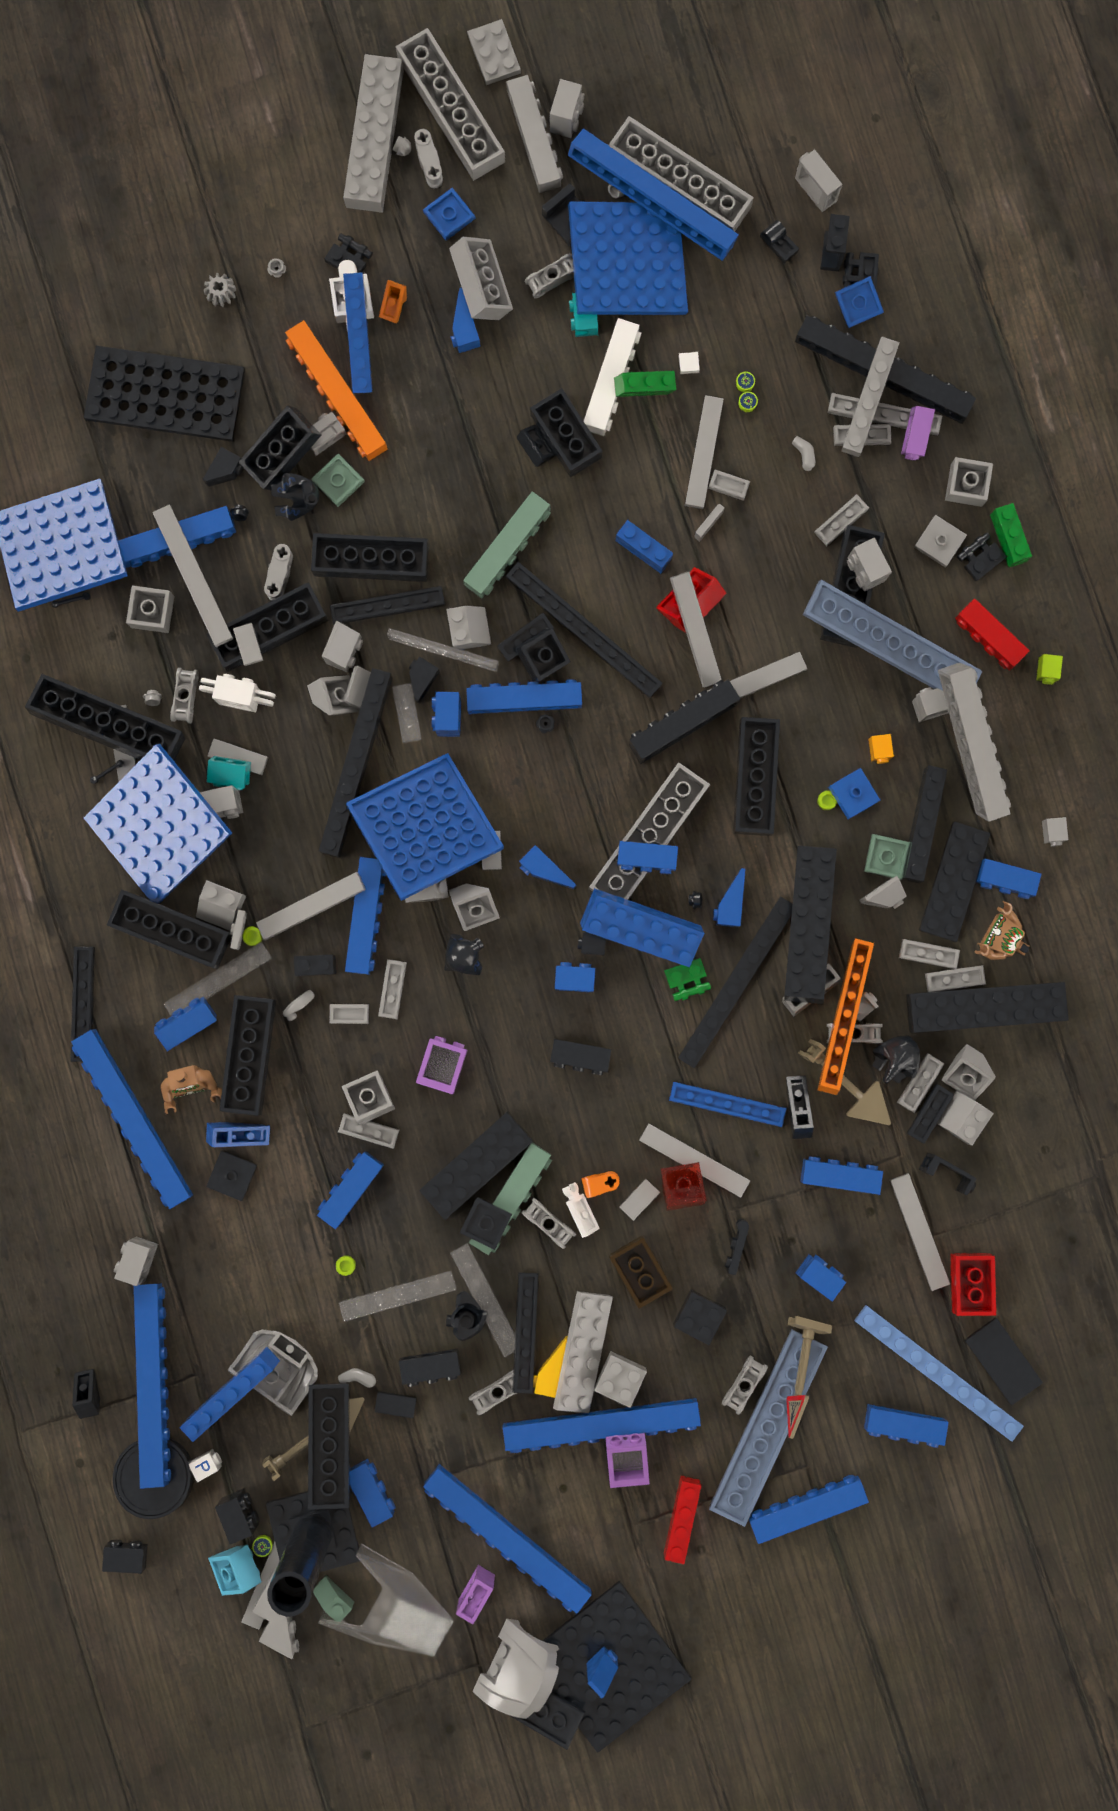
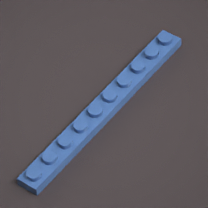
(938, 1373)

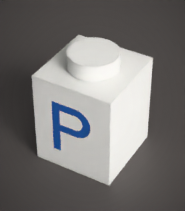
(205, 1465)

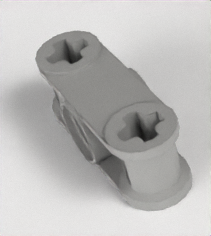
(428, 158)
(541, 283)
(278, 571)
(183, 708)
(867, 1033)
(540, 1215)
(487, 1397)
(738, 1397)

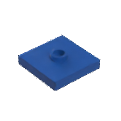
(449, 214)
(859, 302)
(854, 793)

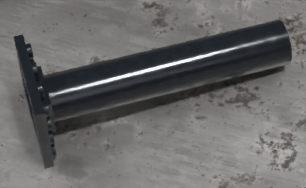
(306, 1546)

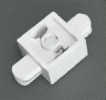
(338, 292)
(236, 693)

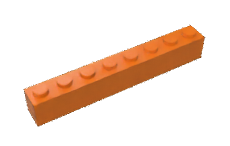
(336, 391)
(845, 1017)

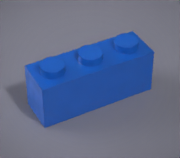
(644, 546)
(647, 857)
(1008, 879)
(184, 1023)
(371, 1493)

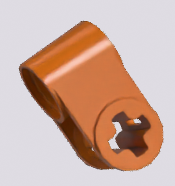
(596, 1185)

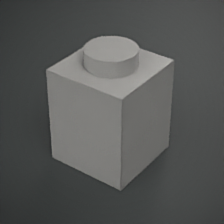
(1055, 831)

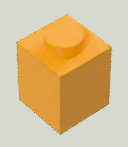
(881, 748)

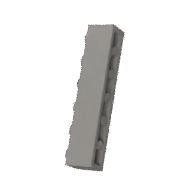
(533, 133)
(870, 396)

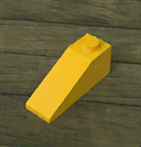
(549, 1373)

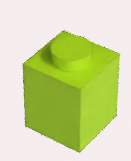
(1049, 668)

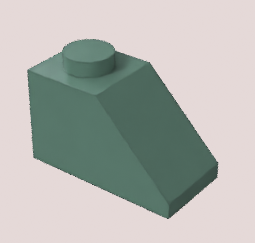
(333, 1599)

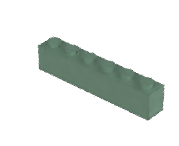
(507, 544)
(518, 1186)

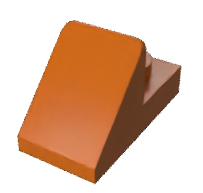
(392, 302)

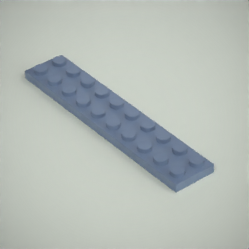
(879, 635)
(764, 1433)

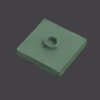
(338, 480)
(886, 856)

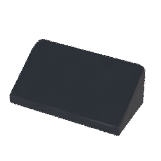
(535, 445)

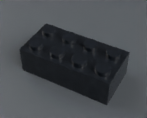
(566, 432)
(280, 447)

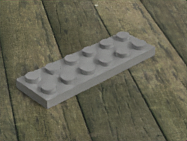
(582, 1352)

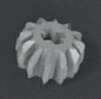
(222, 283)

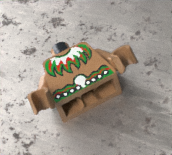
(1003, 936)
(186, 1082)

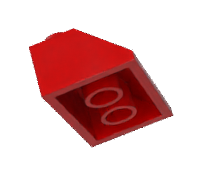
(708, 593)

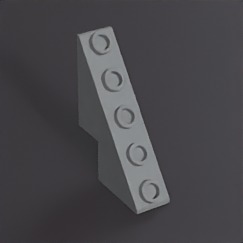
(279, 1630)

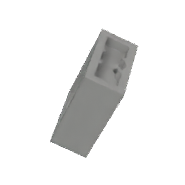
(818, 180)

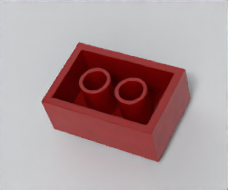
(973, 1284)

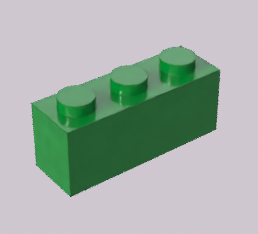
(644, 383)
(1011, 535)

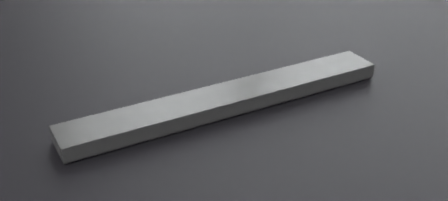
(192, 575)

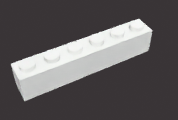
(616, 361)

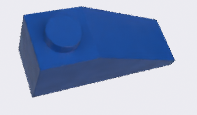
(464, 330)
(541, 867)
(730, 907)
(236, 1134)
(601, 1670)

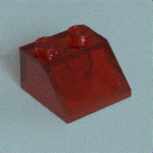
(683, 1186)

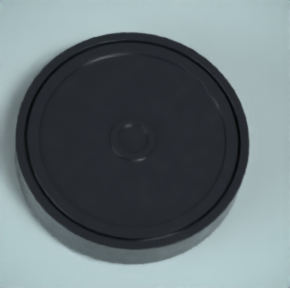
(157, 1501)

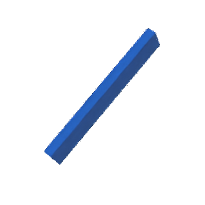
(727, 1104)

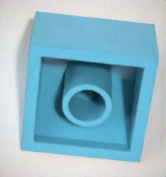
(235, 1570)

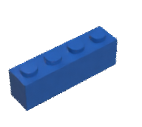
(841, 1176)
(350, 1190)
(905, 1425)

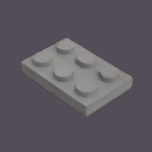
(494, 52)

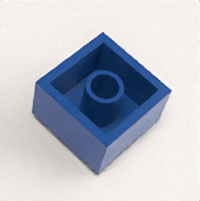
(447, 714)
(574, 978)
(825, 1280)

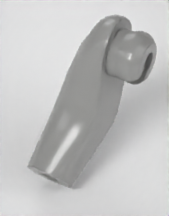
(806, 451)
(298, 1004)
(357, 1375)

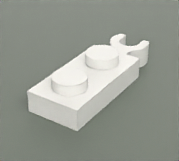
(580, 1210)

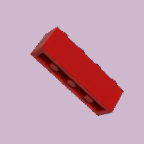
(991, 634)
(682, 1519)

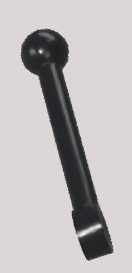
(86, 596)
(94, 779)

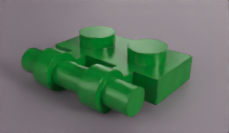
(682, 974)

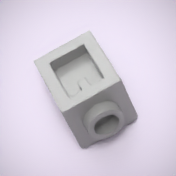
(867, 1004)

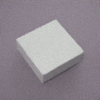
(689, 362)

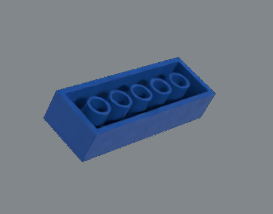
(641, 927)

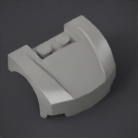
(290, 1378)
(519, 1674)

